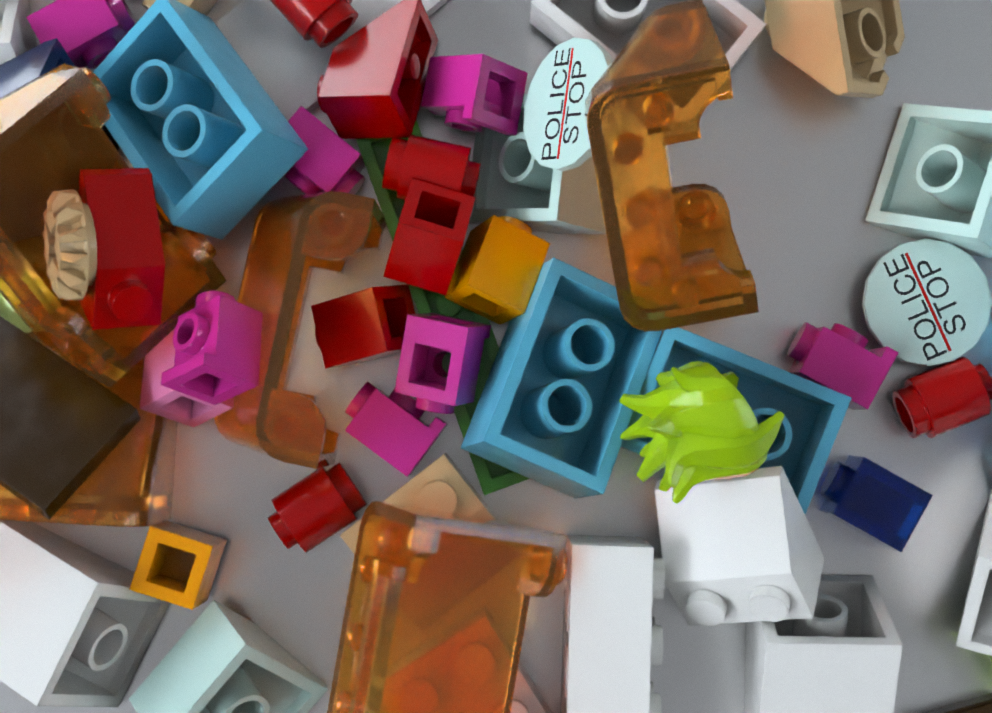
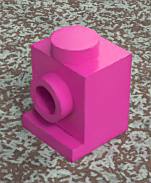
(84, 27)
(475, 93)
(329, 161)
(216, 349)
(840, 362)
(420, 364)
(392, 427)

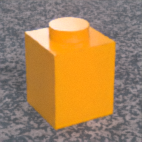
(498, 269)
(178, 564)

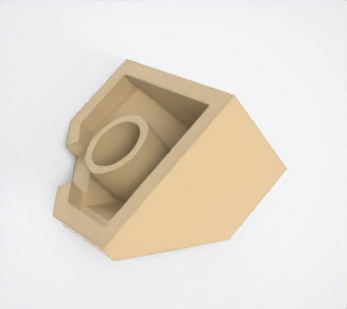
(838, 41)

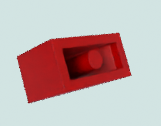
(379, 75)
(128, 249)

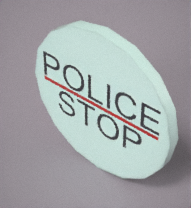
(556, 103)
(927, 302)

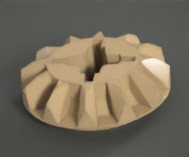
(69, 244)

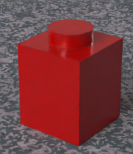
(429, 236)
(362, 325)

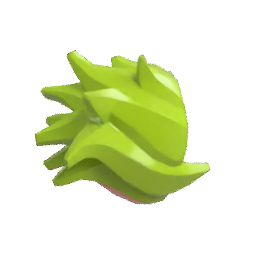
(698, 429)

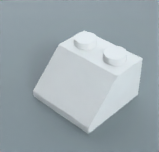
(739, 550)

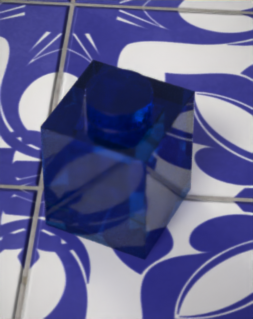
(873, 501)

